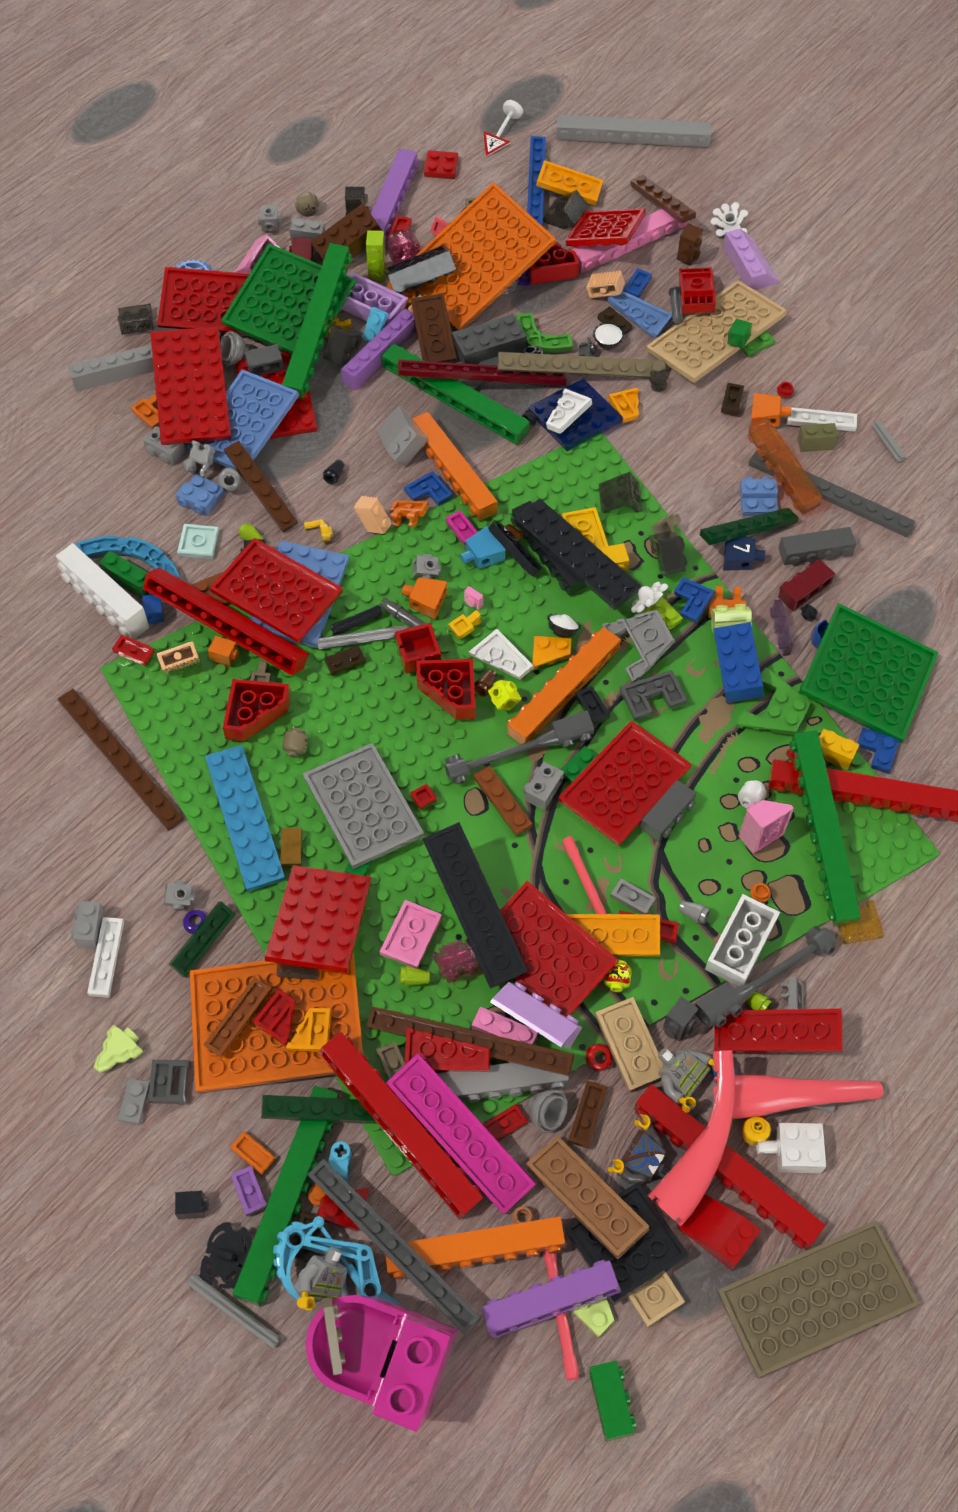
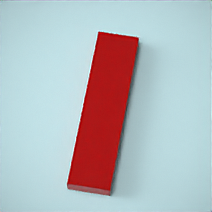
(504, 1123)

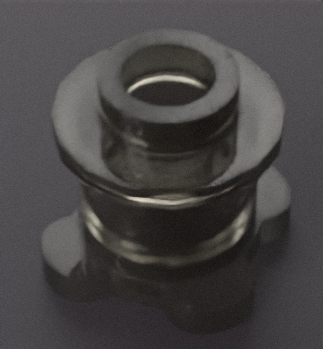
(658, 380)

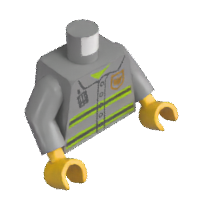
(683, 1073)
(321, 1279)

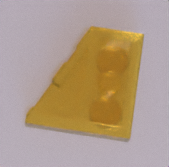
(867, 927)

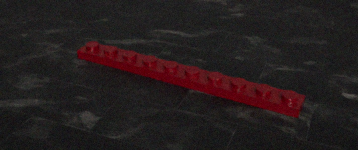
(475, 372)

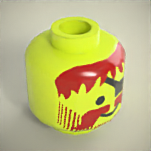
(619, 977)

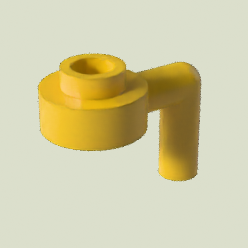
(326, 532)

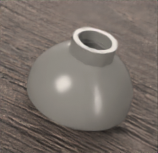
(232, 348)
(548, 1110)

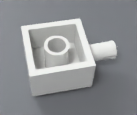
(797, 1148)

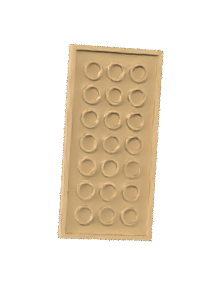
(702, 338)

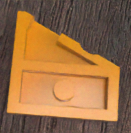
(626, 404)
(550, 650)
(313, 1031)

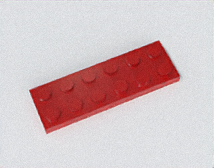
(781, 1031)

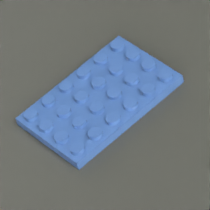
(254, 413)
(323, 562)

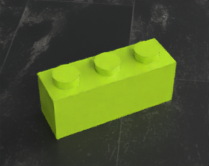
(376, 255)

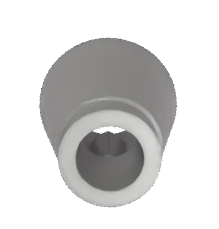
(696, 912)

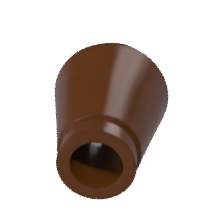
(485, 683)

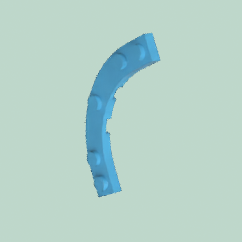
(128, 546)

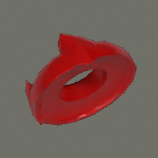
(590, 1057)

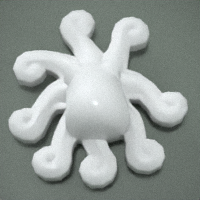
(729, 219)
(648, 596)

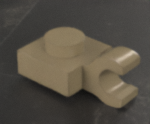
(666, 524)
(262, 674)

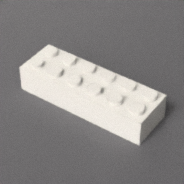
(102, 592)

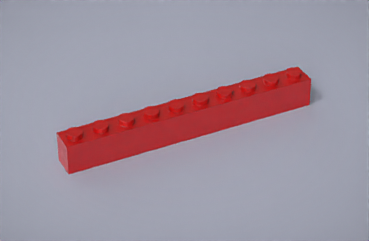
(225, 621)
(874, 791)
(400, 1125)
(733, 1171)

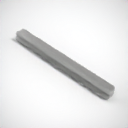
(358, 637)
(233, 1310)

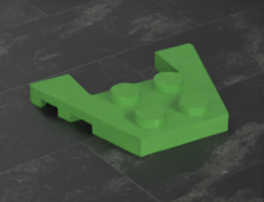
(783, 712)

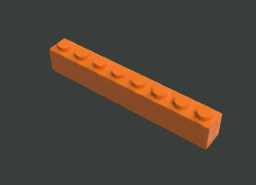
(456, 469)
(563, 686)
(487, 1245)

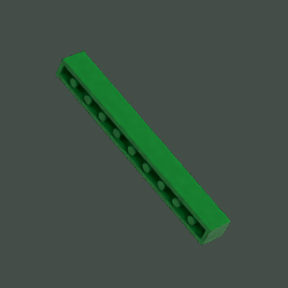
(317, 318)
(463, 399)
(825, 829)
(283, 1205)

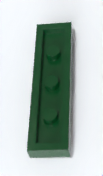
(202, 939)

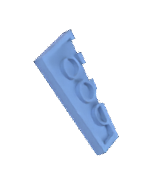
(643, 314)

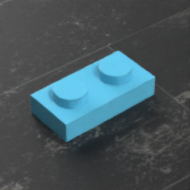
(375, 323)

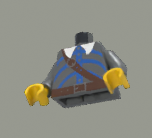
(643, 1156)

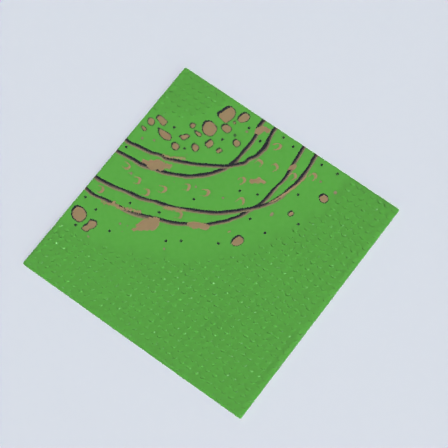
(379, 704)

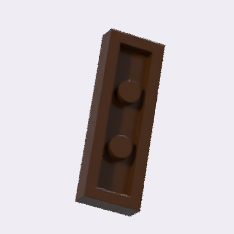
(587, 1114)

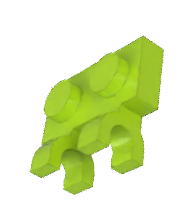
(668, 613)

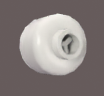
(752, 792)

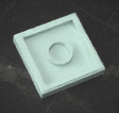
(198, 541)

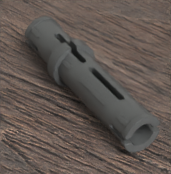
(398, 612)

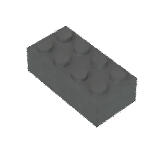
(488, 339)

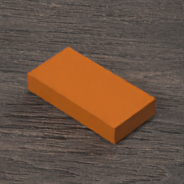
(253, 1153)

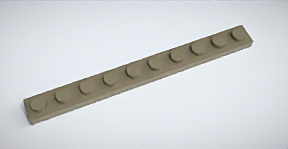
(578, 364)

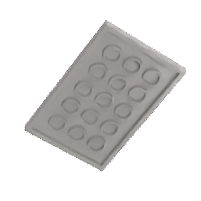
(363, 805)

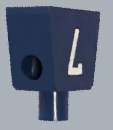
(741, 553)

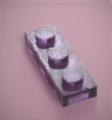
(781, 627)

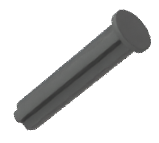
(674, 293)

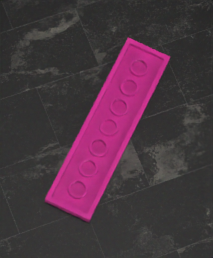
(461, 1133)

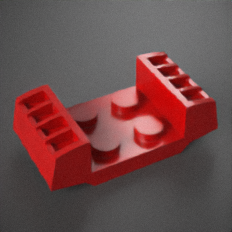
(697, 290)

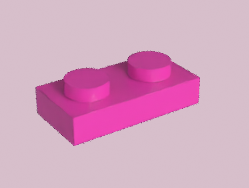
(460, 526)

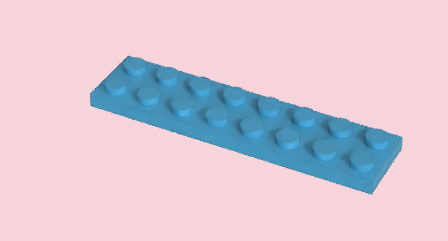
(244, 818)

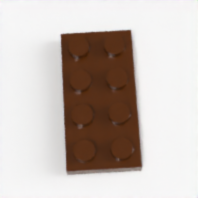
(433, 328)

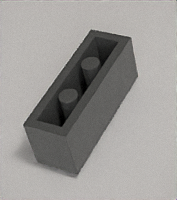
(668, 811)

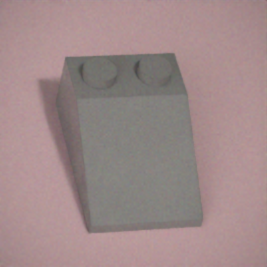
(401, 436)

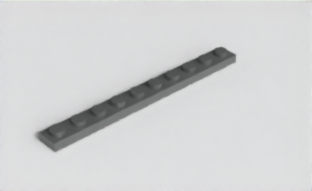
(850, 501)
(394, 1247)

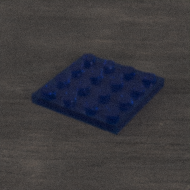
(592, 422)

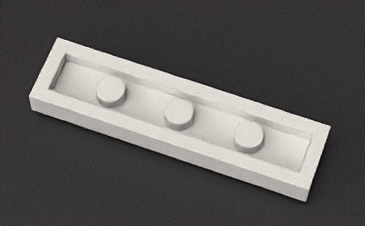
(842, 420)
(105, 957)

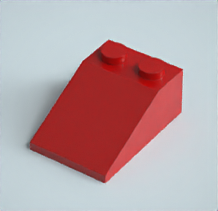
(720, 1231)

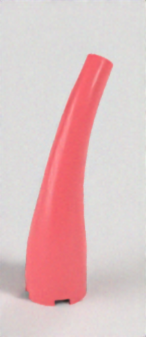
(767, 1094)
(692, 1174)

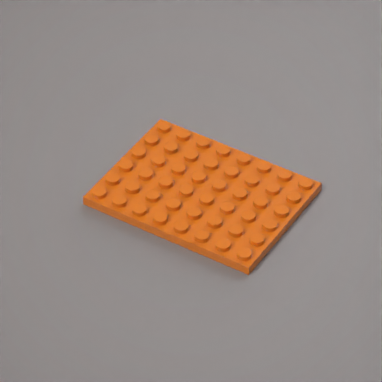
(490, 249)
(255, 1055)

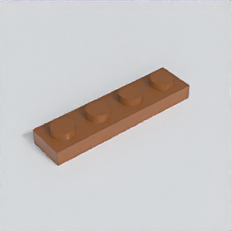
(502, 801)
(237, 1017)

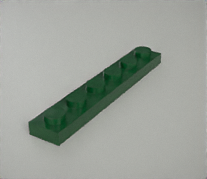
(748, 526)
(314, 1109)

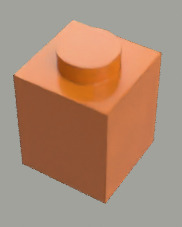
(223, 651)

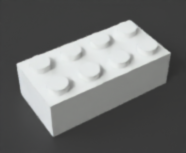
(742, 940)

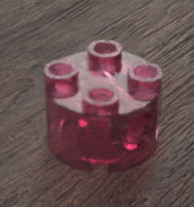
(402, 246)
(456, 960)

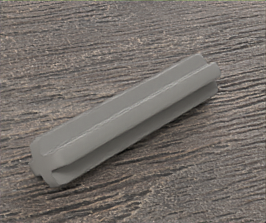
(888, 441)

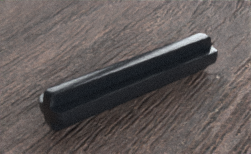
(356, 619)

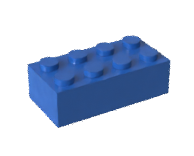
(738, 662)

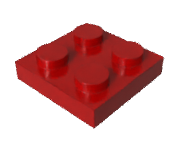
(441, 164)

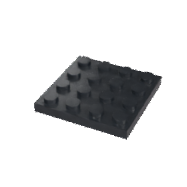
(644, 1261)

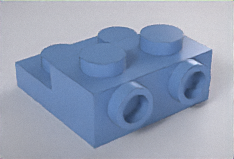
(199, 495)
(758, 495)

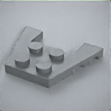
(649, 636)

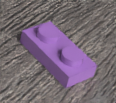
(248, 1191)

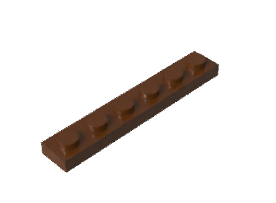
(663, 199)
(260, 486)

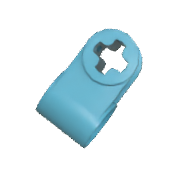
(341, 1164)

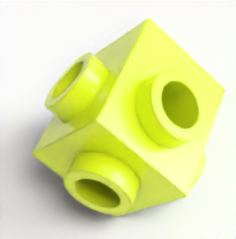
(504, 695)

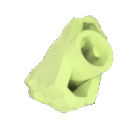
(117, 1048)

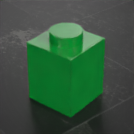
(739, 333)

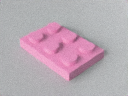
(410, 934)

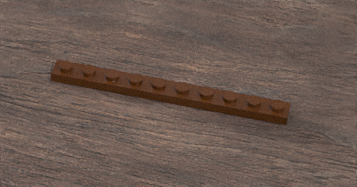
(121, 759)
(501, 1048)

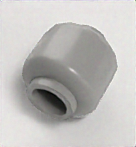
(225, 483)

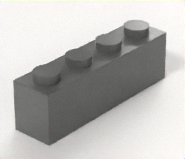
(817, 546)

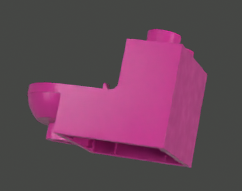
(368, 1336)

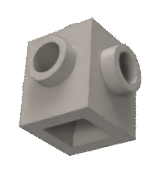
(269, 218)
(426, 567)
(173, 900)

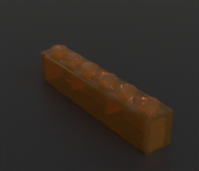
(784, 466)

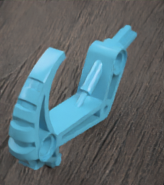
(362, 1274)

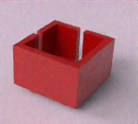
(415, 645)

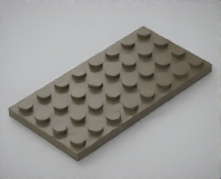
(817, 1298)

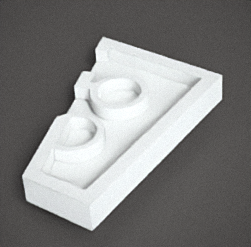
(568, 410)
(502, 654)

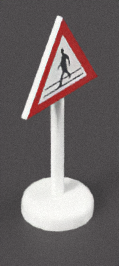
(495, 143)

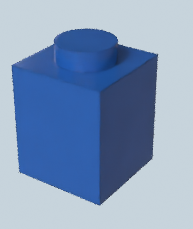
(153, 609)

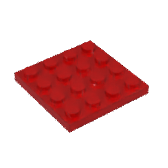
(605, 227)

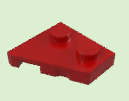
(334, 1215)

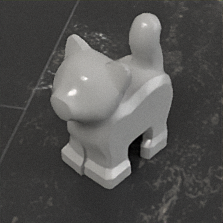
(199, 454)

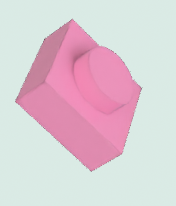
(473, 598)

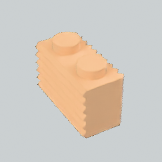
(605, 284)
(372, 514)
(178, 657)

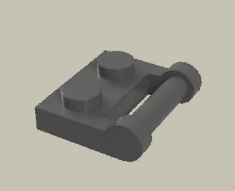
(162, 1081)

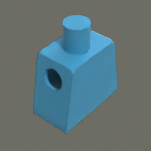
(483, 549)

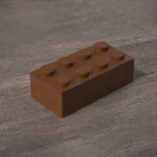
(348, 231)

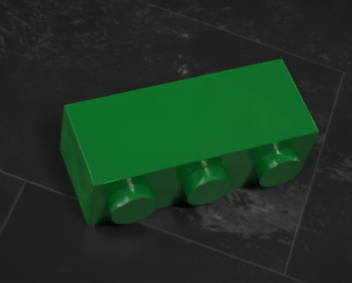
(124, 573)
(612, 1400)

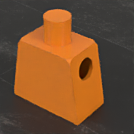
(769, 406)
(426, 596)

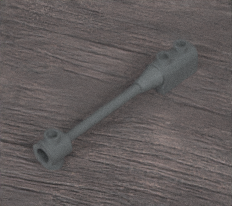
(562, 733)
(729, 1000)

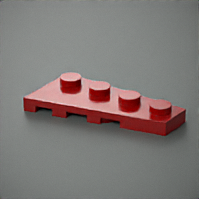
(445, 1053)

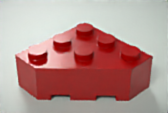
(554, 265)
(449, 685)
(253, 707)

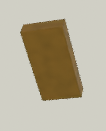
(291, 847)

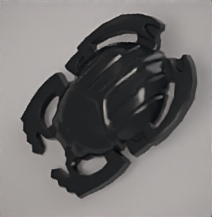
(226, 1254)

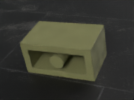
(817, 437)

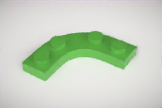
(547, 343)

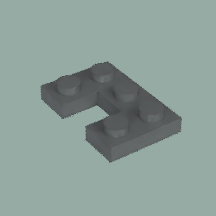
(638, 692)

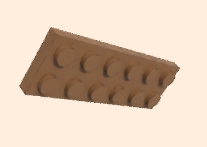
(588, 1197)

